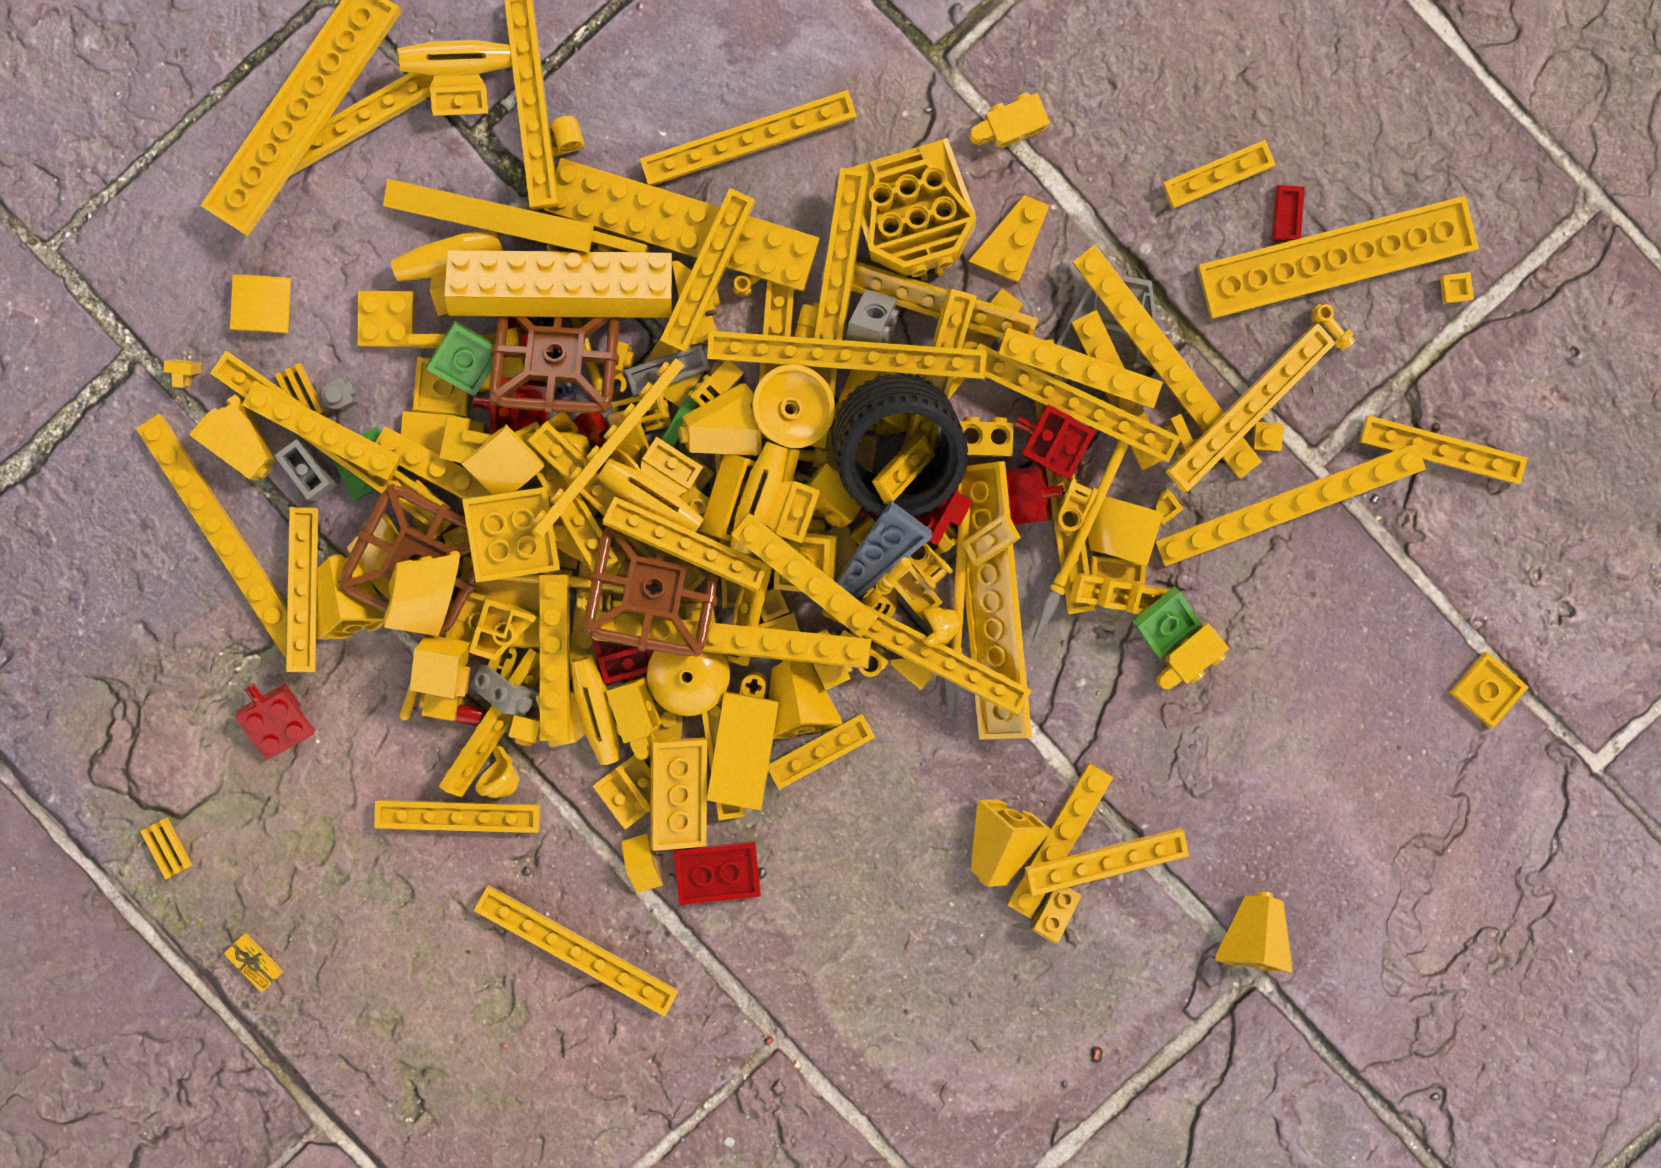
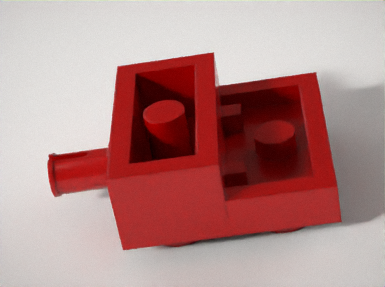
(515, 418)
(1055, 441)
(1030, 495)
(951, 511)
(621, 661)
(273, 720)

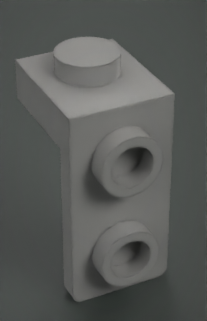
(501, 693)

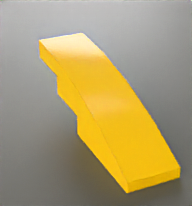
(910, 584)
(1114, 593)

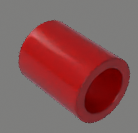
(470, 715)

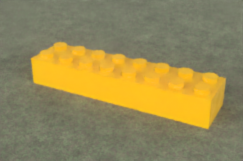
(558, 284)

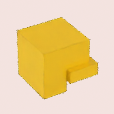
(462, 438)
(441, 667)

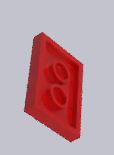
(717, 873)

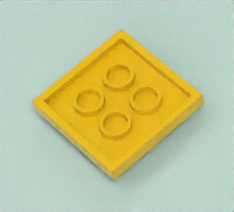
(502, 535)

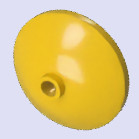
(806, 394)
(689, 698)

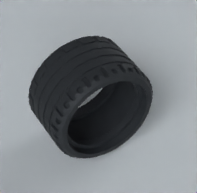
(891, 396)

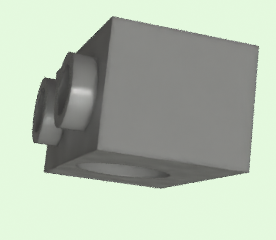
(873, 318)
(306, 470)

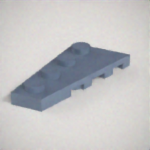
(888, 541)

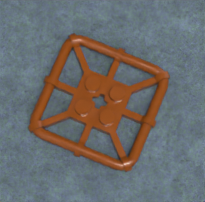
(567, 368)
(407, 544)
(639, 600)

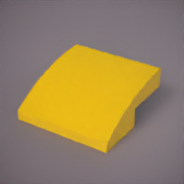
(260, 304)
(503, 462)
(627, 791)

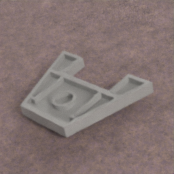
(1089, 302)

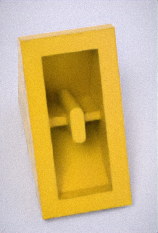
(916, 674)
(641, 863)

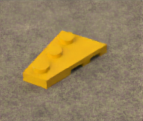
(1012, 241)

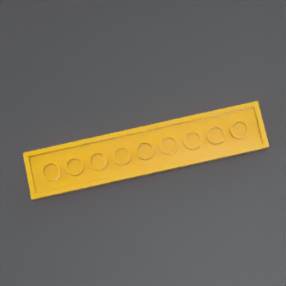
(299, 111)
(680, 223)
(1338, 257)
(994, 603)

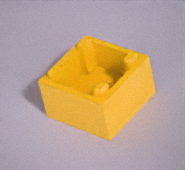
(818, 549)

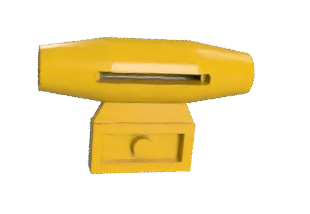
(455, 72)
(431, 261)
(657, 487)
(779, 505)
(590, 711)

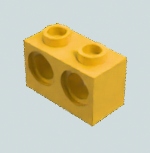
(984, 446)

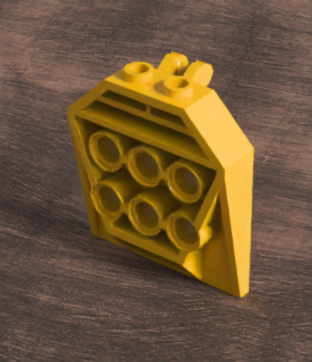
(938, 239)

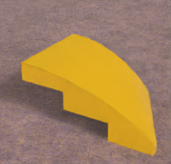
(1125, 531)
(374, 557)
(421, 594)
(489, 625)

